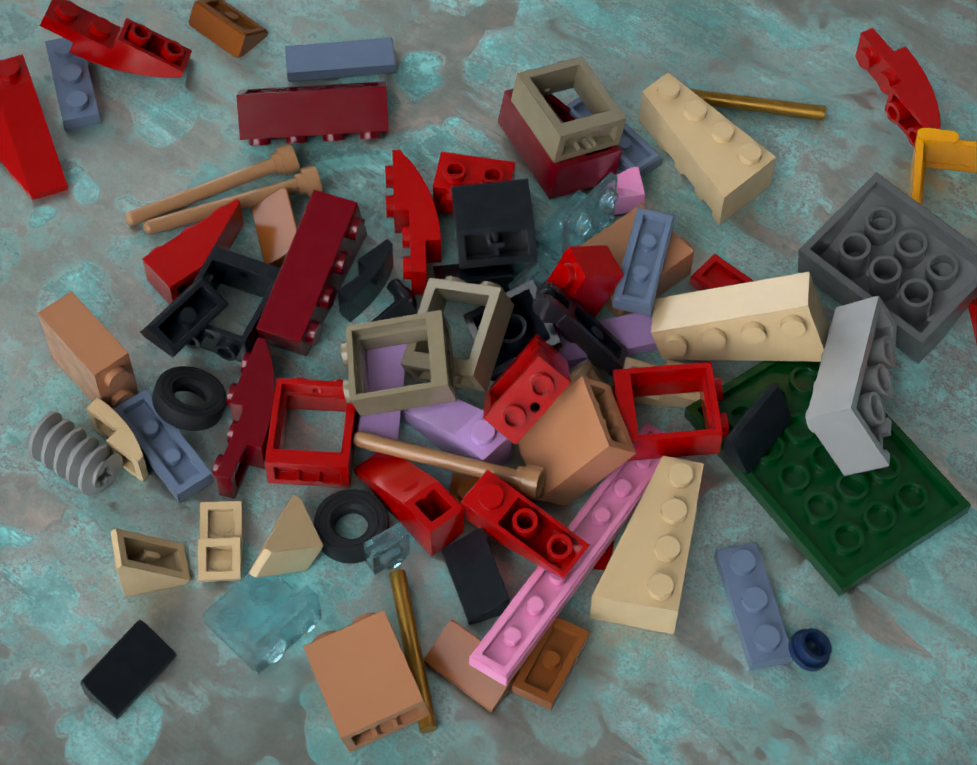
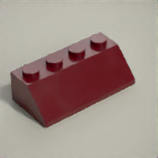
(312, 111)

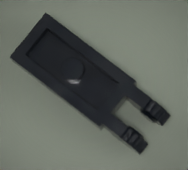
(579, 327)

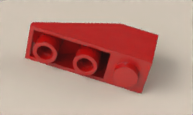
(178, 262)
(414, 500)
(522, 525)

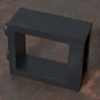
(243, 274)

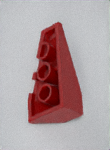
(24, 134)

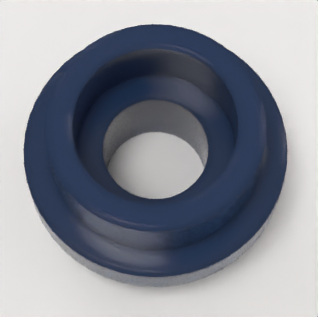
(810, 649)

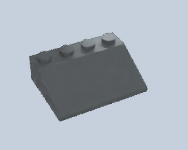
(896, 251)

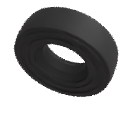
(184, 415)
(344, 503)

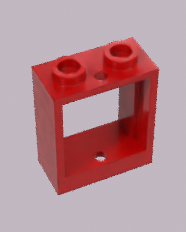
(533, 377)
(665, 381)
(305, 466)

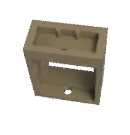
(565, 139)
(393, 332)
(477, 371)

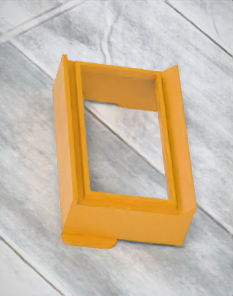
(939, 151)

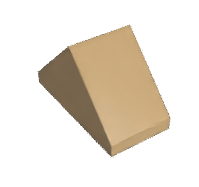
(291, 543)
(148, 562)

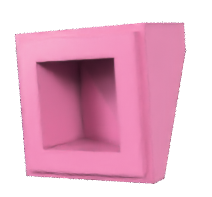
(629, 190)

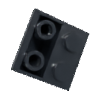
(494, 223)

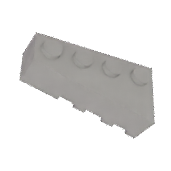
(854, 386)

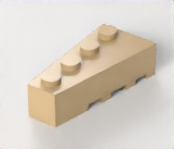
(706, 147)
(743, 322)
(650, 561)

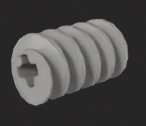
(73, 454)

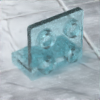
(578, 219)

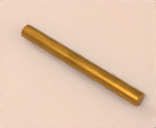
(762, 105)
(411, 643)

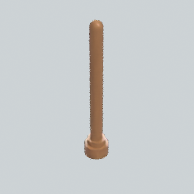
(282, 161)
(302, 183)
(525, 480)

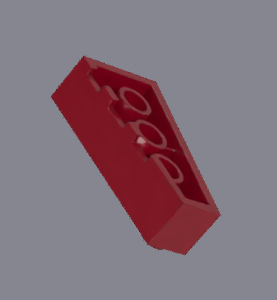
(312, 272)

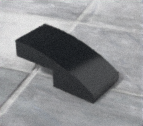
(374, 273)

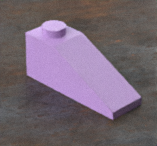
(460, 431)

